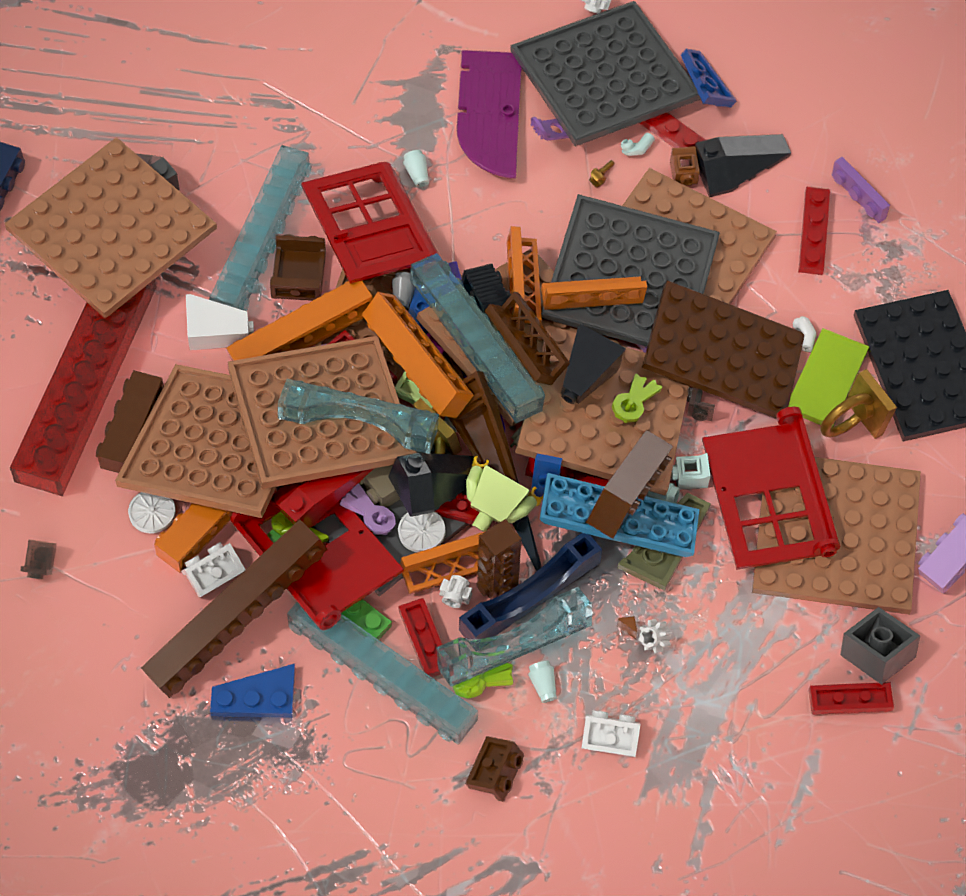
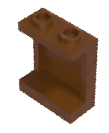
(298, 267)

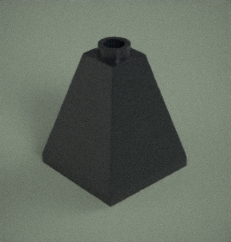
(591, 364)

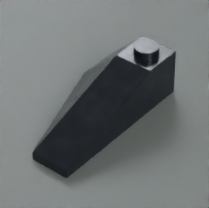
(734, 159)
(429, 480)

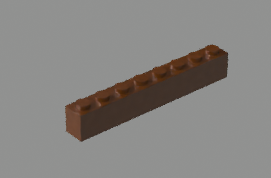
(234, 609)

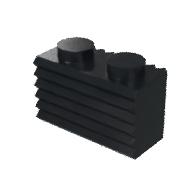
(485, 286)

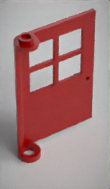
(378, 245)
(767, 462)
(345, 573)

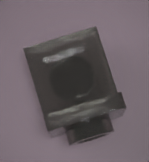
(699, 410)
(39, 559)

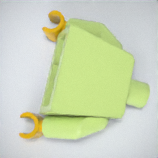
(497, 496)

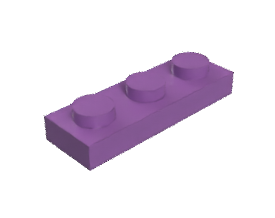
(860, 190)

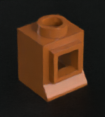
(686, 174)

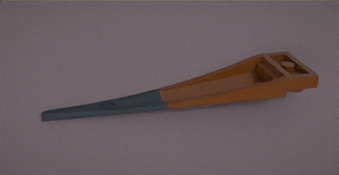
(485, 437)

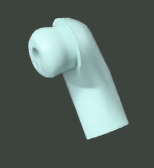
(639, 148)

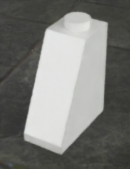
(214, 324)

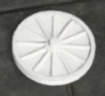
(151, 512)
(421, 531)

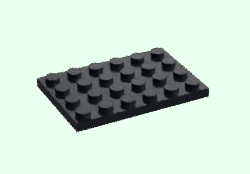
(919, 361)

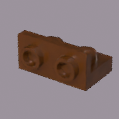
(495, 767)

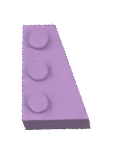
(948, 560)

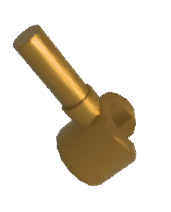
(598, 175)

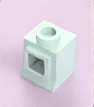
(691, 479)

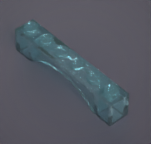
(308, 402)
(471, 657)

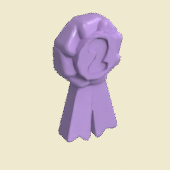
(376, 518)

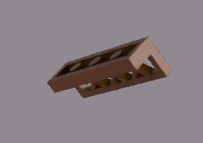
(522, 346)

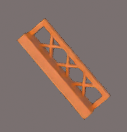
(516, 278)
(593, 293)
(440, 554)

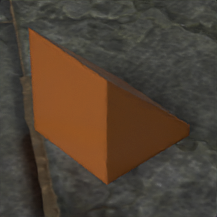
(628, 625)

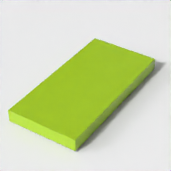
(827, 375)

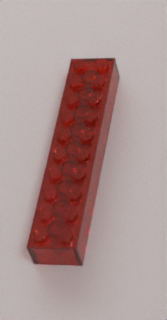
(77, 394)

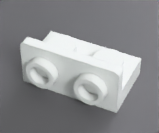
(214, 569)
(611, 734)

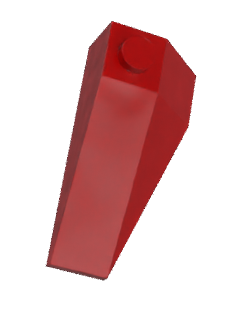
(314, 497)

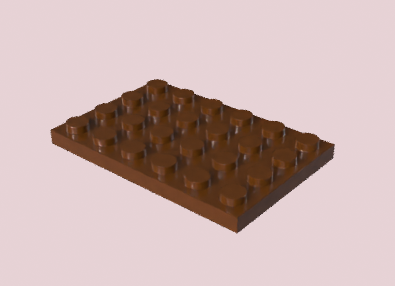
(723, 350)

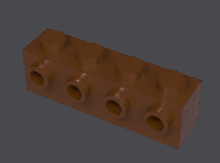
(498, 560)

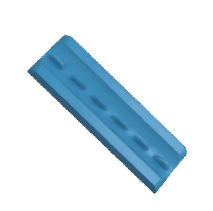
(654, 525)

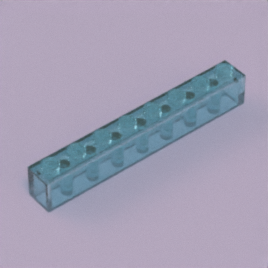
(260, 229)
(477, 337)
(389, 674)

